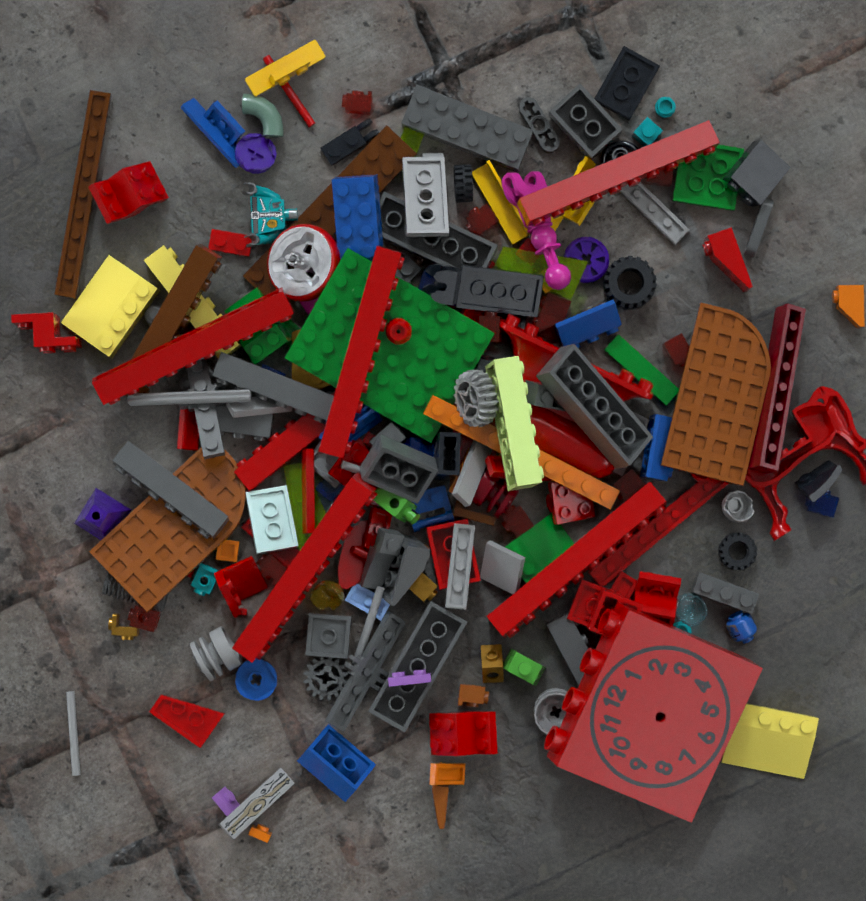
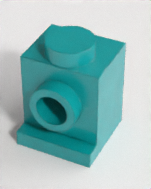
(207, 571)

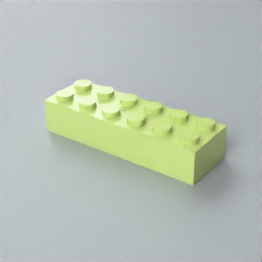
(514, 424)

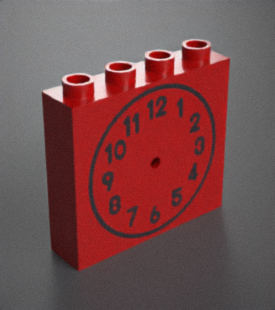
(652, 711)

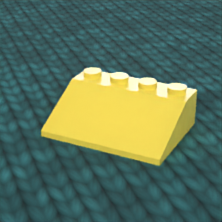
(110, 306)
(772, 741)

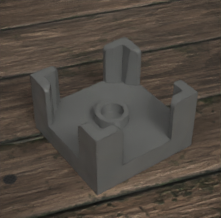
(328, 635)

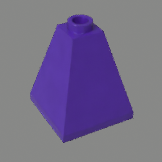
(110, 513)

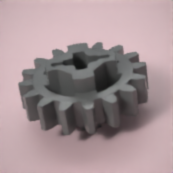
(322, 691)

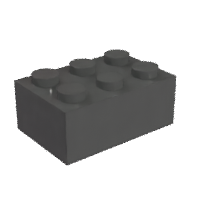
(585, 122)
(398, 468)

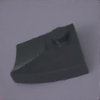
(819, 480)

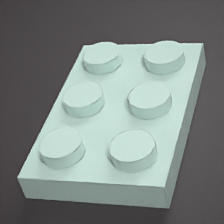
(271, 519)

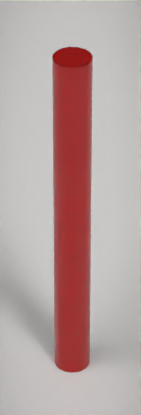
(293, 98)

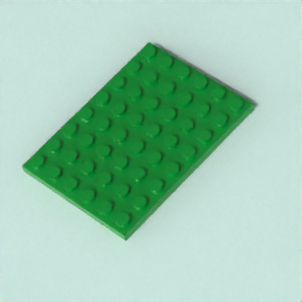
(405, 374)

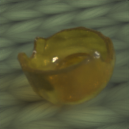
(327, 594)

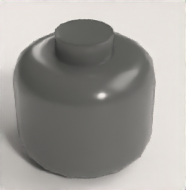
(150, 313)

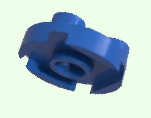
(255, 691)

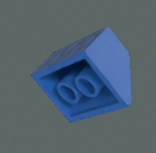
(589, 325)
(653, 452)
(336, 763)

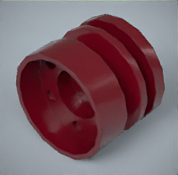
(495, 492)

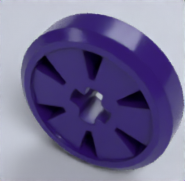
(597, 252)

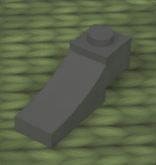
(380, 557)

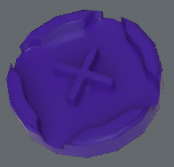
(255, 153)

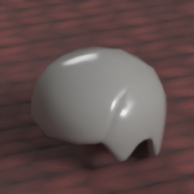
(737, 506)

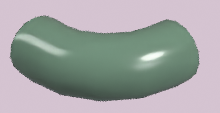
(265, 112)

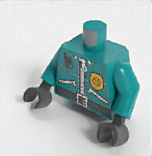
(267, 215)

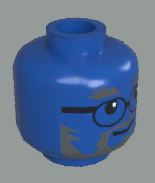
(741, 627)

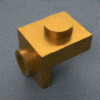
(126, 633)

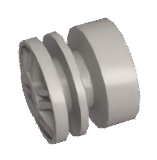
(215, 654)
(543, 707)

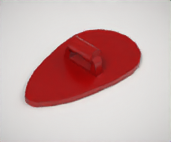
(352, 557)

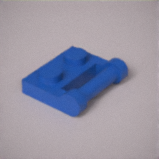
(431, 500)

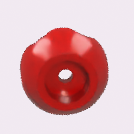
(403, 326)

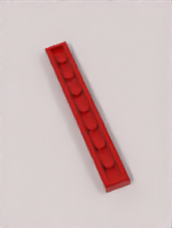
(656, 530)

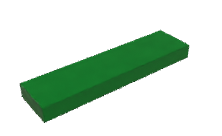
(635, 363)

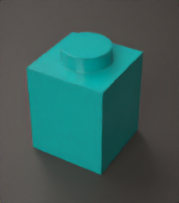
(647, 132)

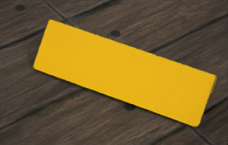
(507, 213)

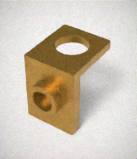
(492, 662)

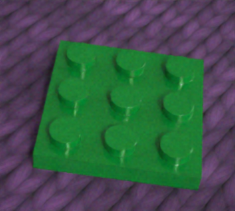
(703, 182)

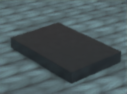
(626, 83)

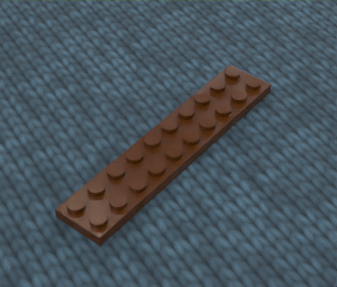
(379, 157)

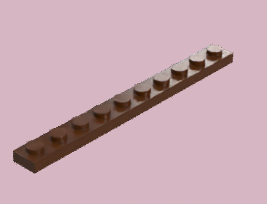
(81, 197)

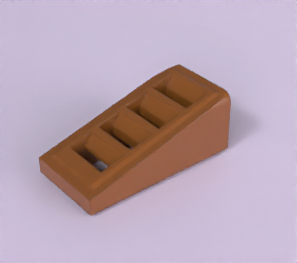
(440, 797)

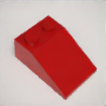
(726, 255)

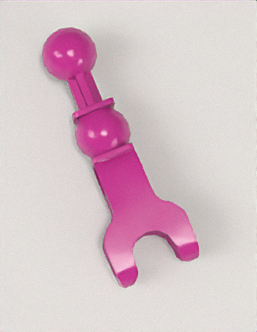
(542, 236)

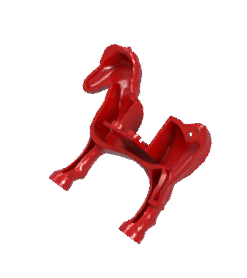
(824, 427)

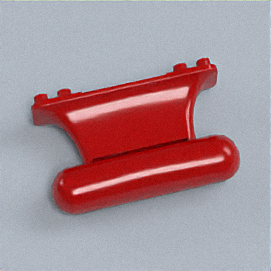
(555, 429)

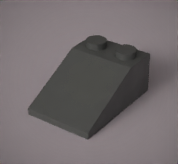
(405, 569)

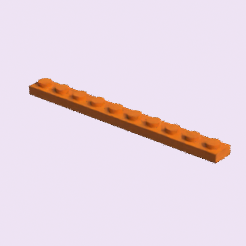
(552, 467)

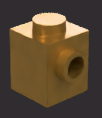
(424, 588)

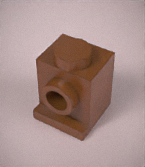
(472, 695)

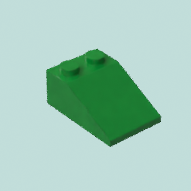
(266, 342)
(540, 546)

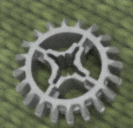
(476, 398)

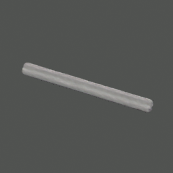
(191, 397)

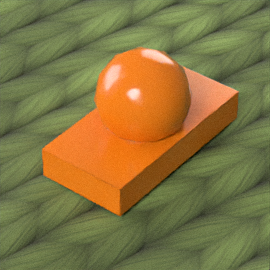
(447, 773)

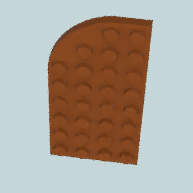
(719, 397)
(157, 549)

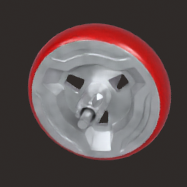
(290, 249)

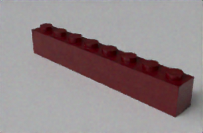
(773, 418)

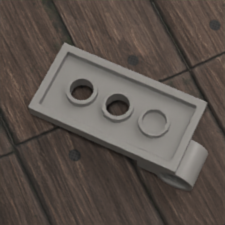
(428, 176)

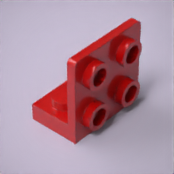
(240, 582)

